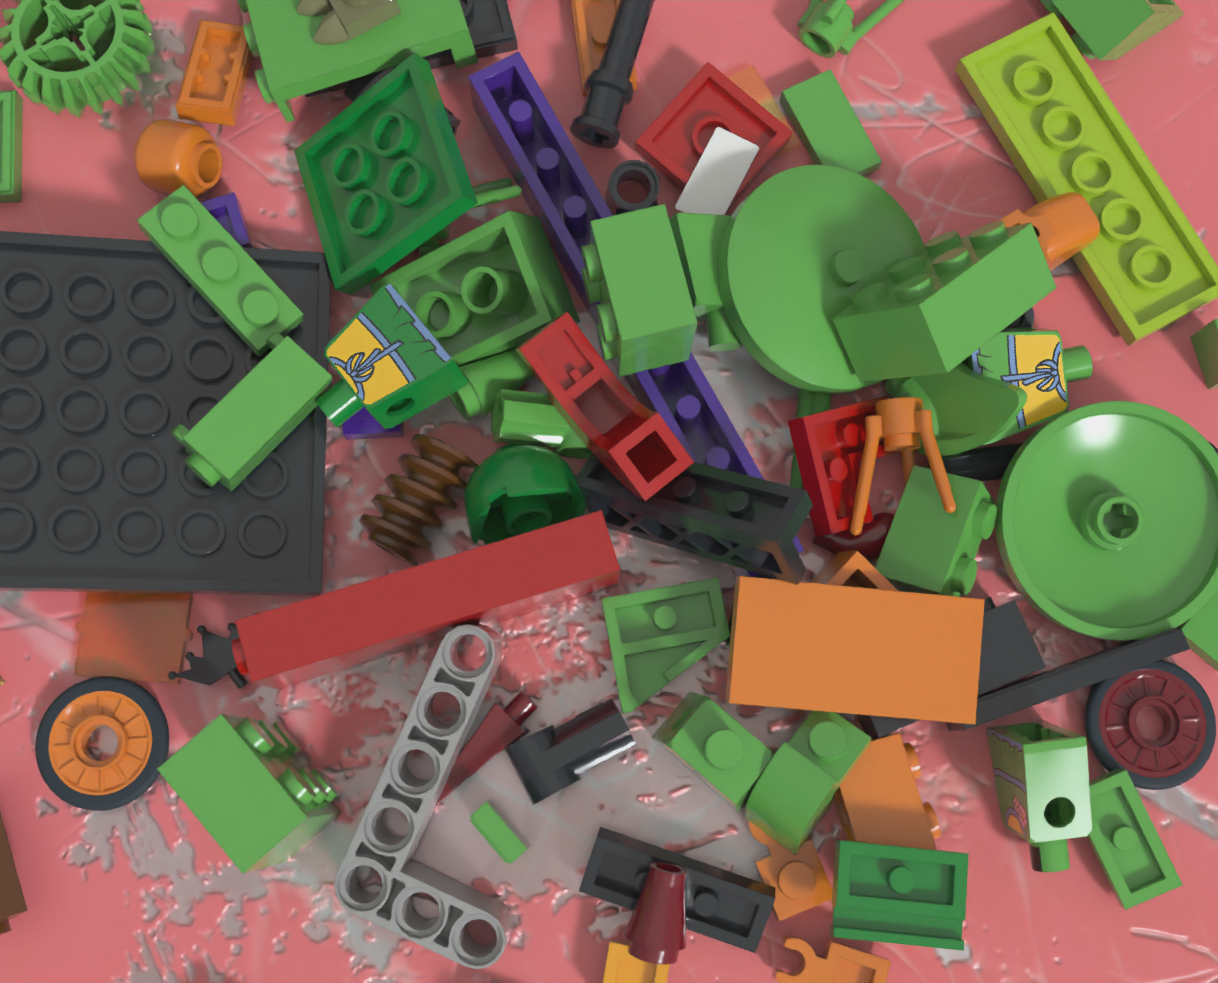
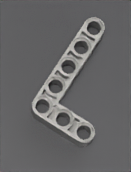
(417, 799)

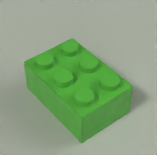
(944, 302)
(251, 790)

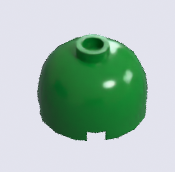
(520, 492)

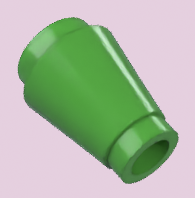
(486, 379)

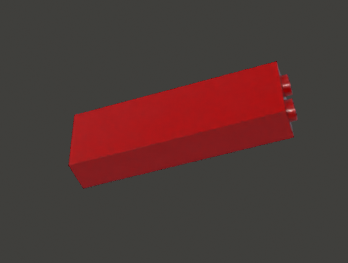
(426, 602)

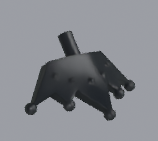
(216, 660)

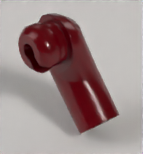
(867, 543)

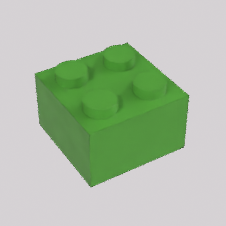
(640, 289)

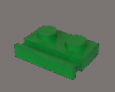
(899, 894)

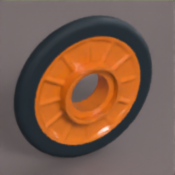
(64, 737)

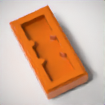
(215, 74)

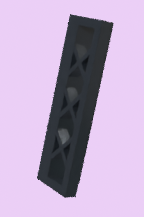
(708, 515)

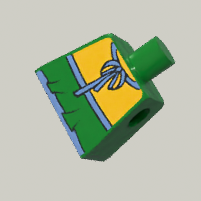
(387, 364)

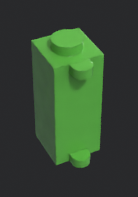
(254, 414)

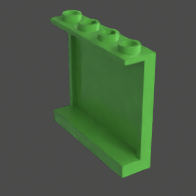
(300, 66)

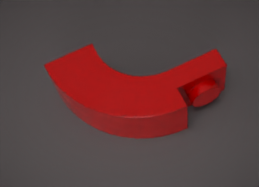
(601, 411)

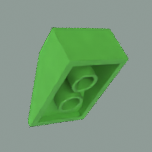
(486, 288)

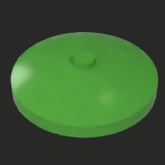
(798, 258)
(1112, 520)

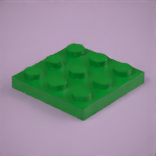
(384, 175)

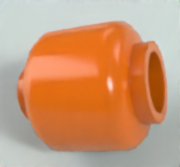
(177, 155)

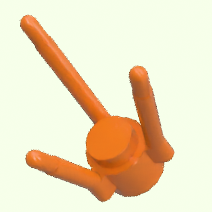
(900, 425)

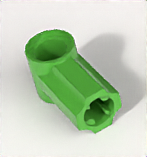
(533, 420)

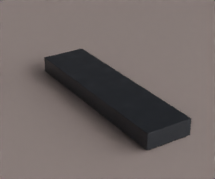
(1075, 676)

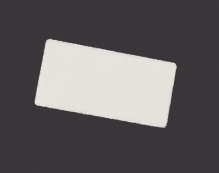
(717, 174)

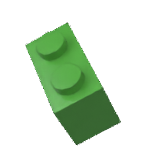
(934, 548)

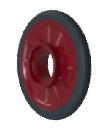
(1187, 730)

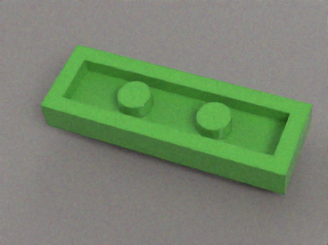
(220, 269)

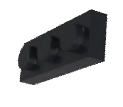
(715, 899)

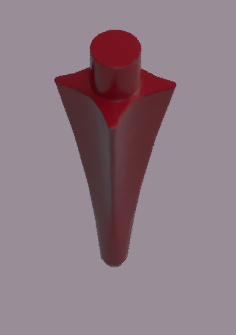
(496, 732)

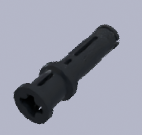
(610, 84)

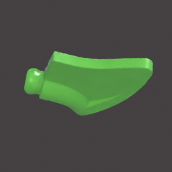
(963, 405)

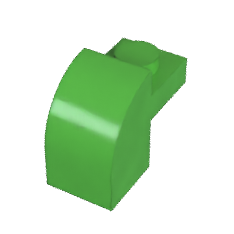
(803, 778)

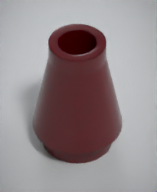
(659, 918)

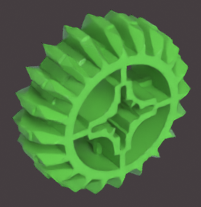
(56, 71)

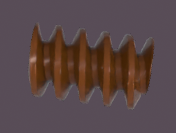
(416, 497)

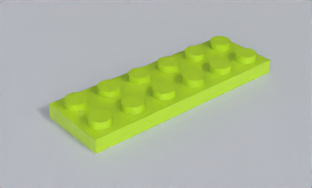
(1072, 139)

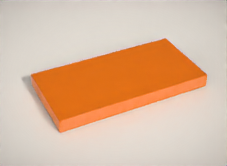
(854, 650)

